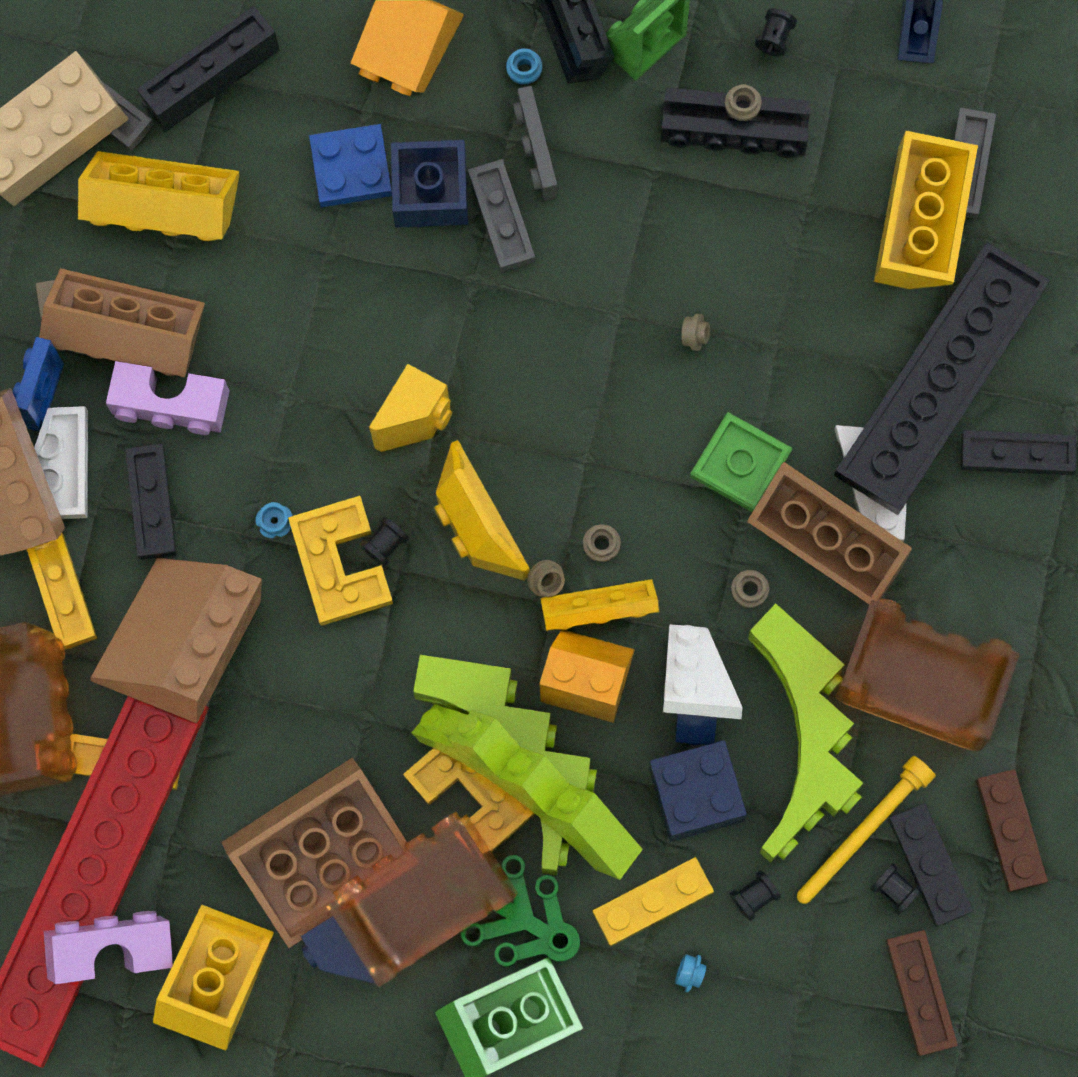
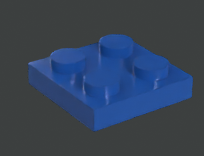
(350, 165)
(38, 383)

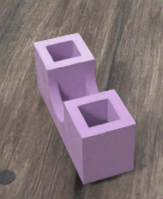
(198, 406)
(73, 948)

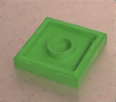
(740, 461)

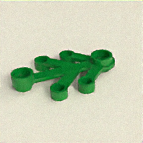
(521, 918)

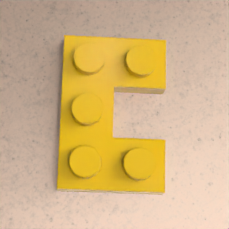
(316, 540)
(500, 811)

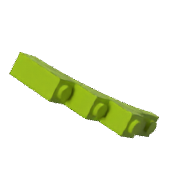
(805, 673)
(487, 690)
(535, 782)

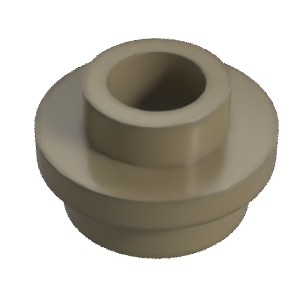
(746, 93)
(695, 332)
(601, 532)
(750, 577)
(552, 584)

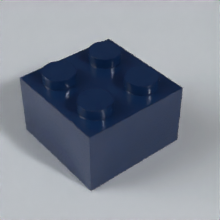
(429, 183)
(697, 791)

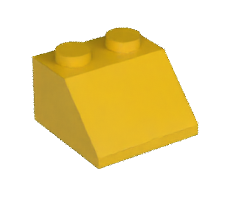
(411, 411)

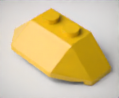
(475, 519)

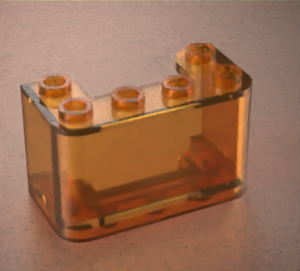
(926, 678)
(33, 710)
(421, 897)

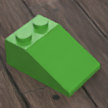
(648, 34)
(508, 1019)

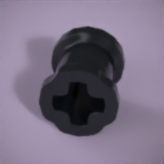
(786, 23)
(384, 541)
(896, 889)
(755, 895)

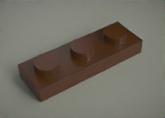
(1011, 830)
(921, 993)

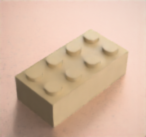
(53, 126)

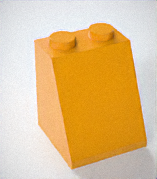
(405, 42)
(585, 675)

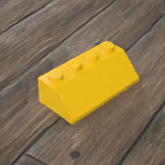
(157, 195)
(925, 212)

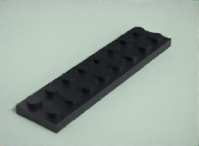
(941, 378)

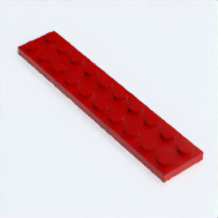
(91, 867)

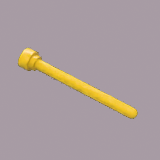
(915, 775)

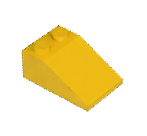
(212, 977)

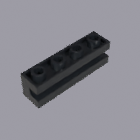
(577, 38)
(208, 69)
(702, 120)

